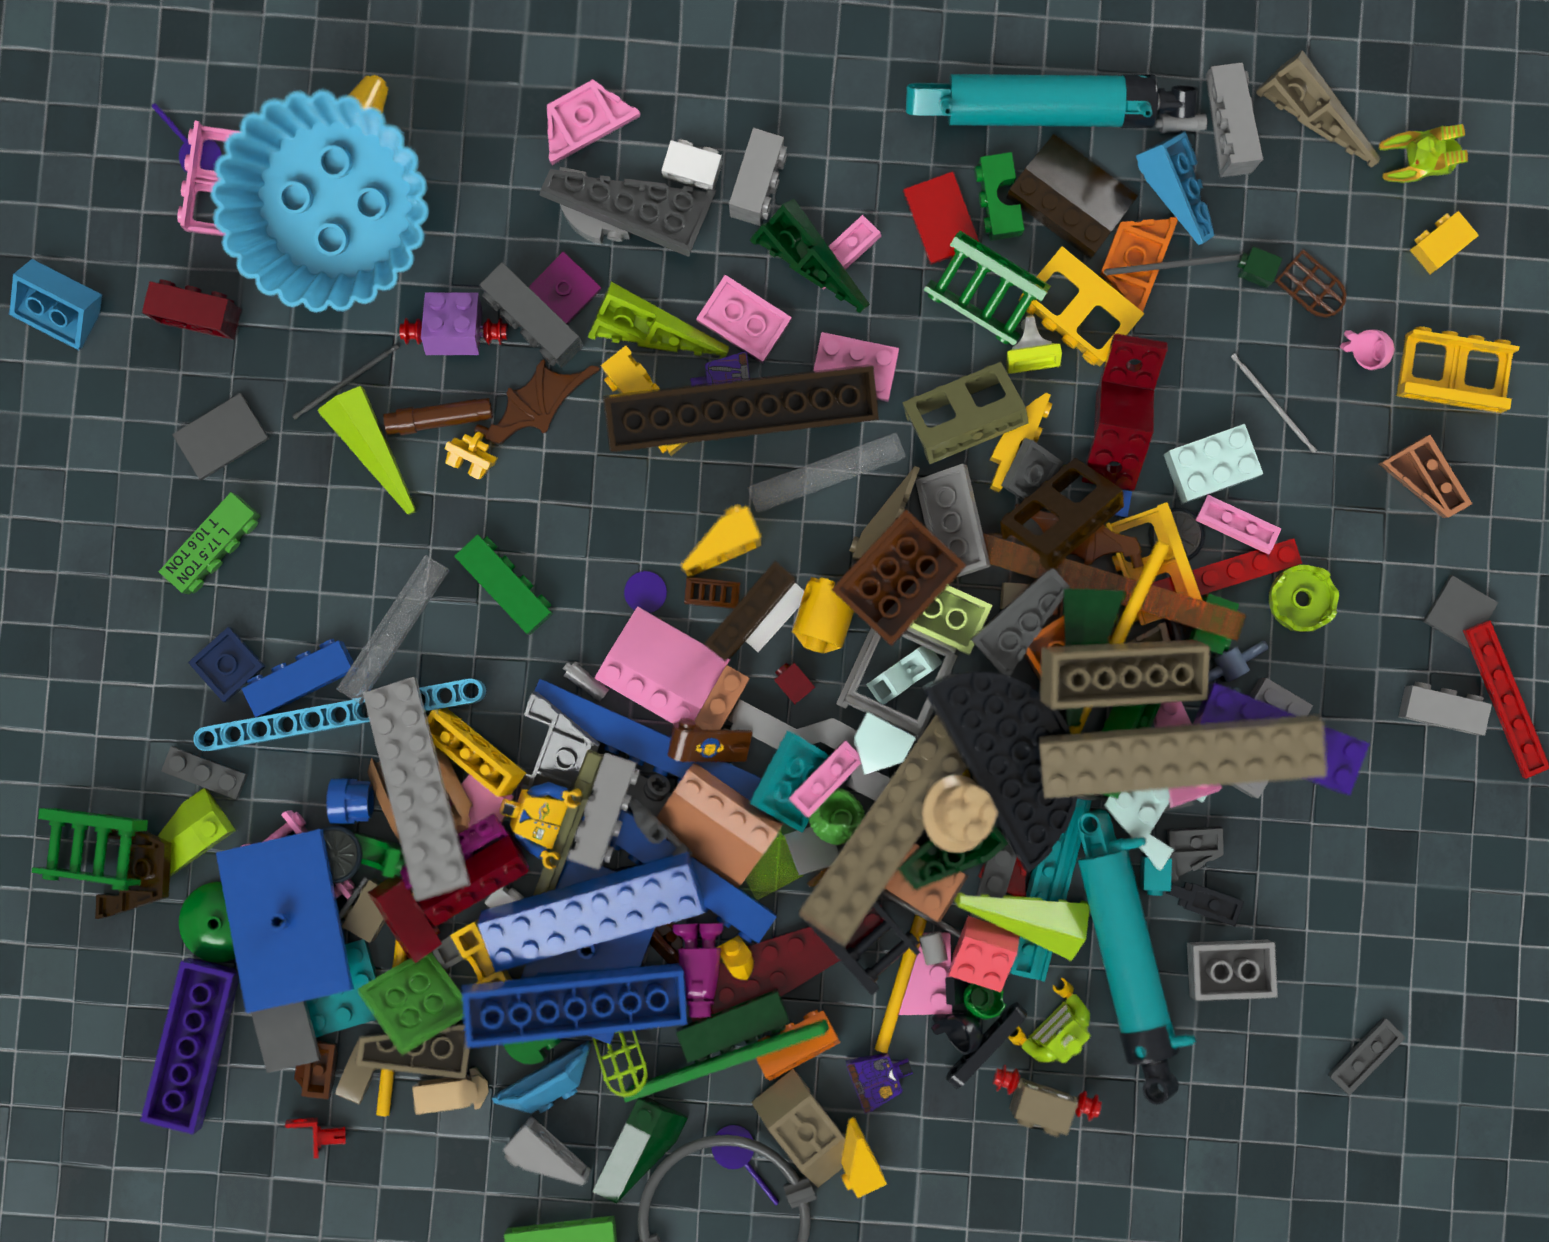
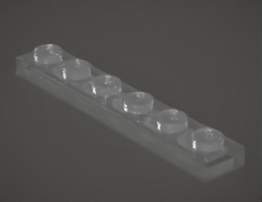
(826, 472)
(393, 629)

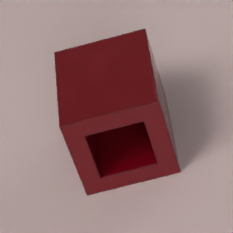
(793, 682)

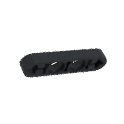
(992, 1039)

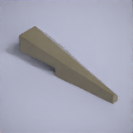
(1307, 96)

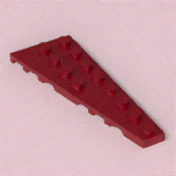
(783, 964)

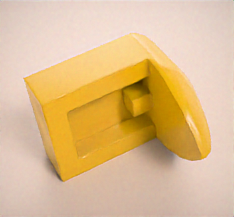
(737, 958)

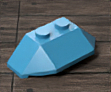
(547, 1083)

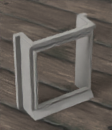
(851, 697)

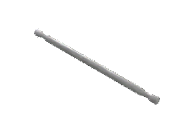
(1273, 403)

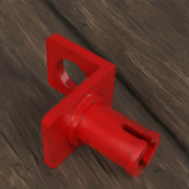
(320, 1136)

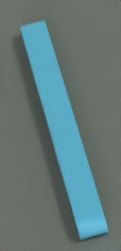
(327, 717)

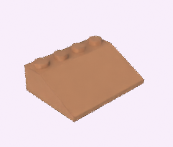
(718, 825)

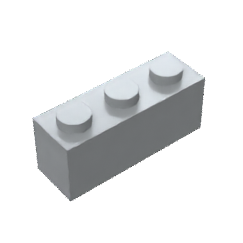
(1445, 709)

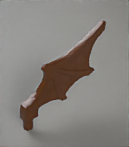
(535, 402)
(1099, 543)

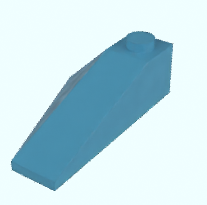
(1172, 176)

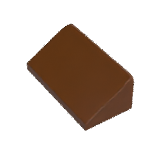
(667, 943)

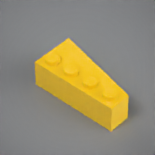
(629, 376)

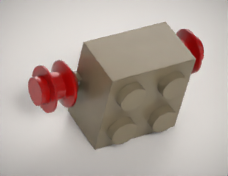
(1042, 1104)

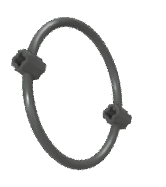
(798, 1190)

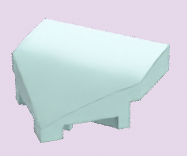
(880, 744)

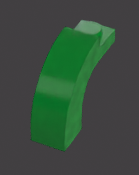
(381, 854)

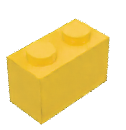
(1444, 242)

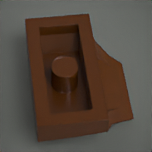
(319, 1076)

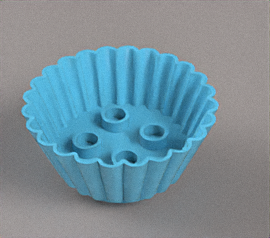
(319, 201)

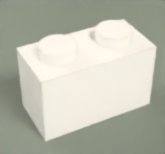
(692, 165)

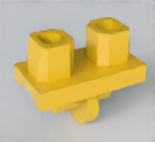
(472, 450)

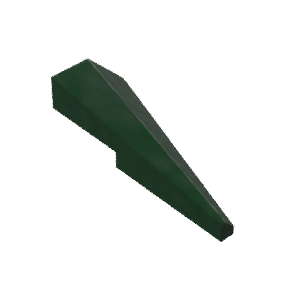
(798, 242)
(1089, 621)

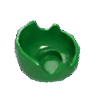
(983, 1002)

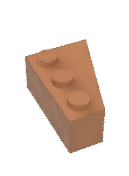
(1428, 476)

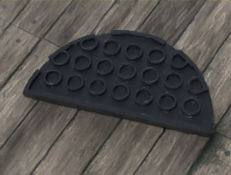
(997, 735)

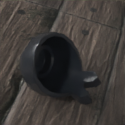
(961, 1029)

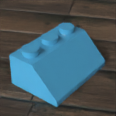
(54, 303)

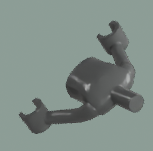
(655, 830)

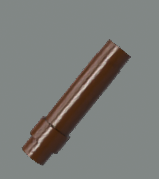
(412, 420)

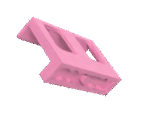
(198, 178)

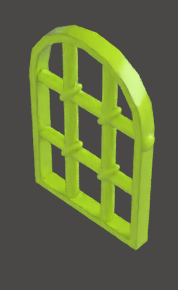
(631, 1069)

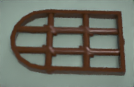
(1310, 275)

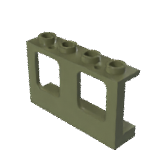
(972, 423)

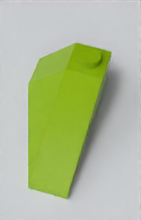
(195, 829)

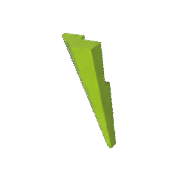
(358, 427)
(1049, 924)

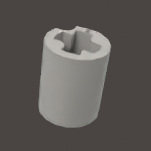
(933, 948)

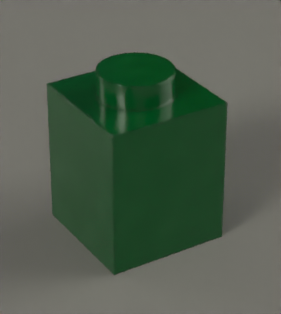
(1259, 266)

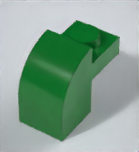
(530, 1051)

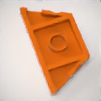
(1138, 245)

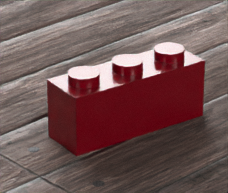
(405, 918)

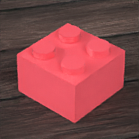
(984, 954)

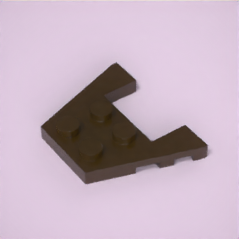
(149, 862)

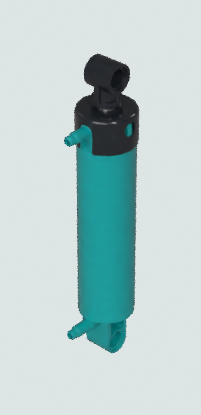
(1051, 100)
(1128, 955)

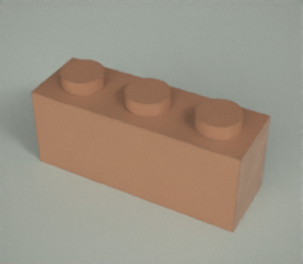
(722, 699)

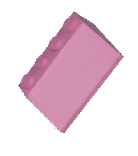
(661, 668)

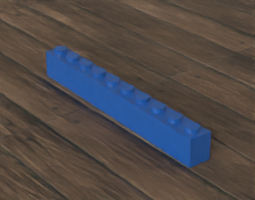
(638, 740)

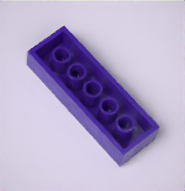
(1342, 752)
(190, 1045)

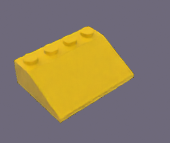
(728, 539)

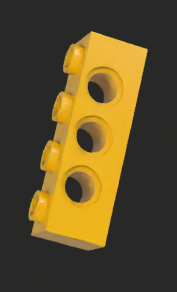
(474, 753)

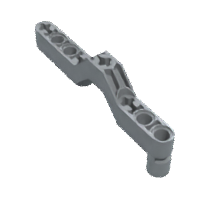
(829, 732)

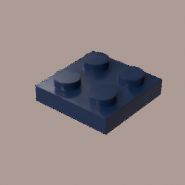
(226, 664)

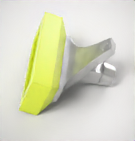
(1032, 350)

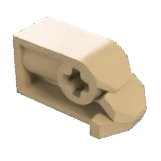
(450, 1093)

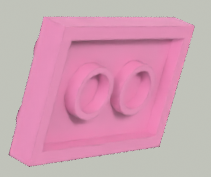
(744, 319)
(841, 352)

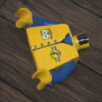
(539, 817)

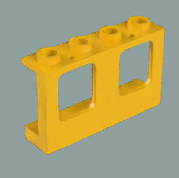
(1092, 293)
(1451, 387)
(1174, 563)

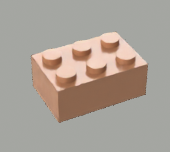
(931, 899)

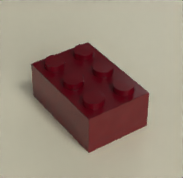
(192, 309)

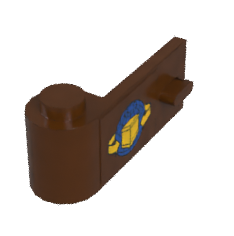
(693, 744)

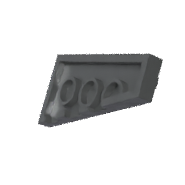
(1016, 626)

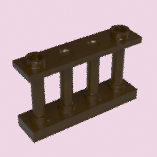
(750, 611)

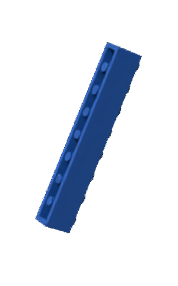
(720, 896)

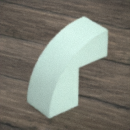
(903, 674)

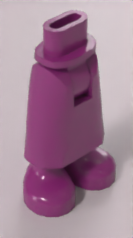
(699, 965)

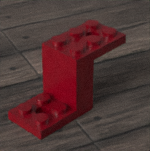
(1125, 409)

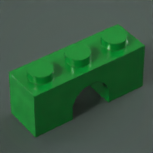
(1001, 220)

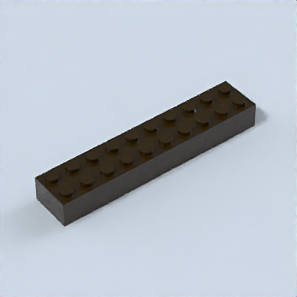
(740, 407)

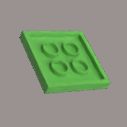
(413, 1001)

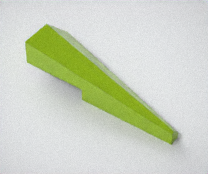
(636, 320)

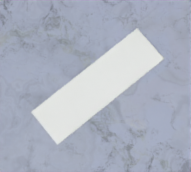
(776, 618)

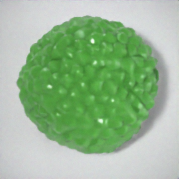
(837, 817)

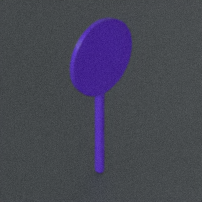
(210, 149)
(646, 591)
(737, 1157)

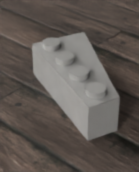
(1233, 120)
(603, 811)

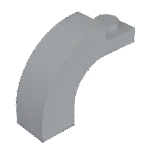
(589, 227)

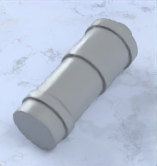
(1171, 124)
(584, 680)

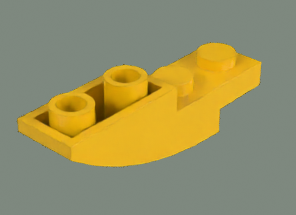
(1009, 442)

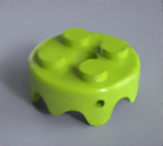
(1321, 592)

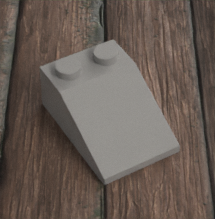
(543, 1153)

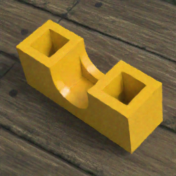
(472, 947)

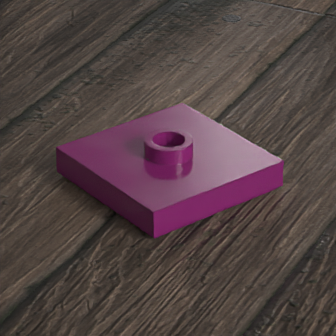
(565, 288)

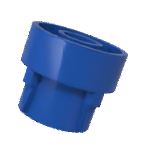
(349, 801)

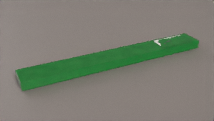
(730, 1058)

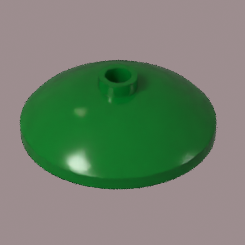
(195, 924)

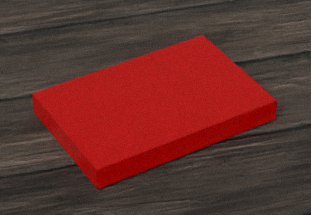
(939, 215)

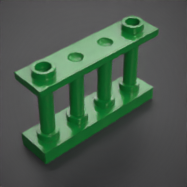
(1009, 274)
(103, 826)

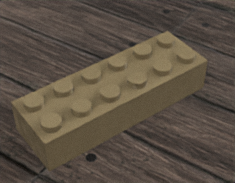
(1124, 673)

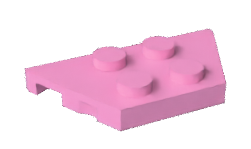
(584, 118)

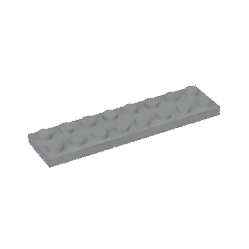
(416, 789)

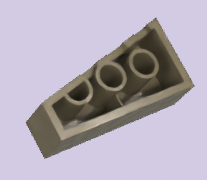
(440, 1055)

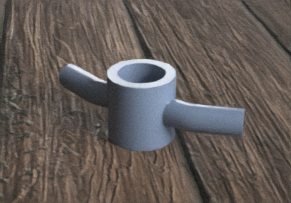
(1233, 662)

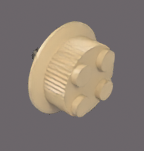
(958, 813)

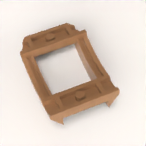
(454, 788)

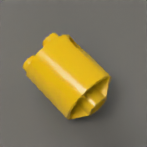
(822, 617)

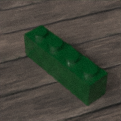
(732, 1026)

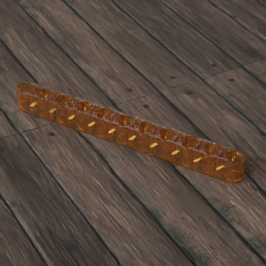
(1157, 601)

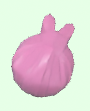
(1370, 348)

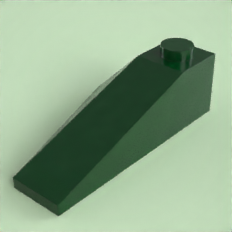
(932, 863)

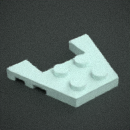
(1138, 814)

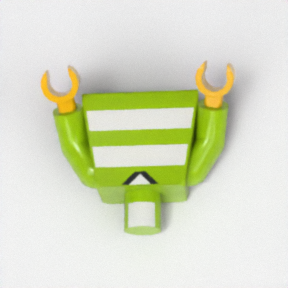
(1061, 1032)

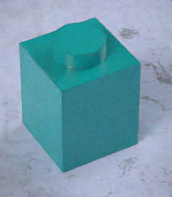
(1154, 880)

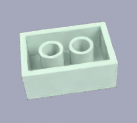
(1213, 463)

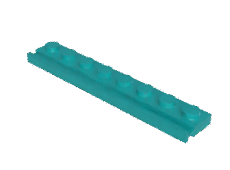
(1050, 882)

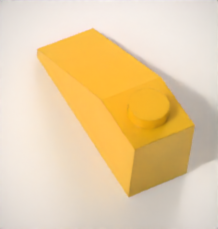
(859, 1163)

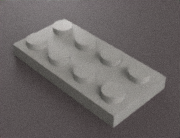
(953, 515)

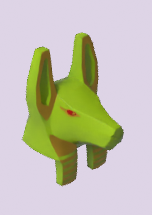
(1428, 153)

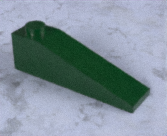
(642, 1142)

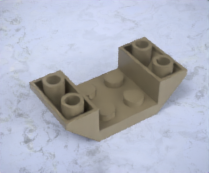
(802, 1127)

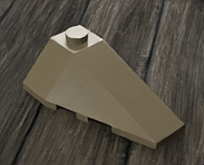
(885, 517)

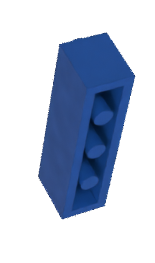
(298, 679)

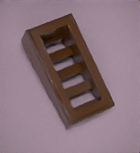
(689, 592)

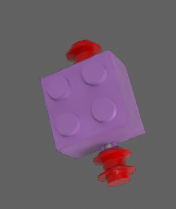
(452, 325)

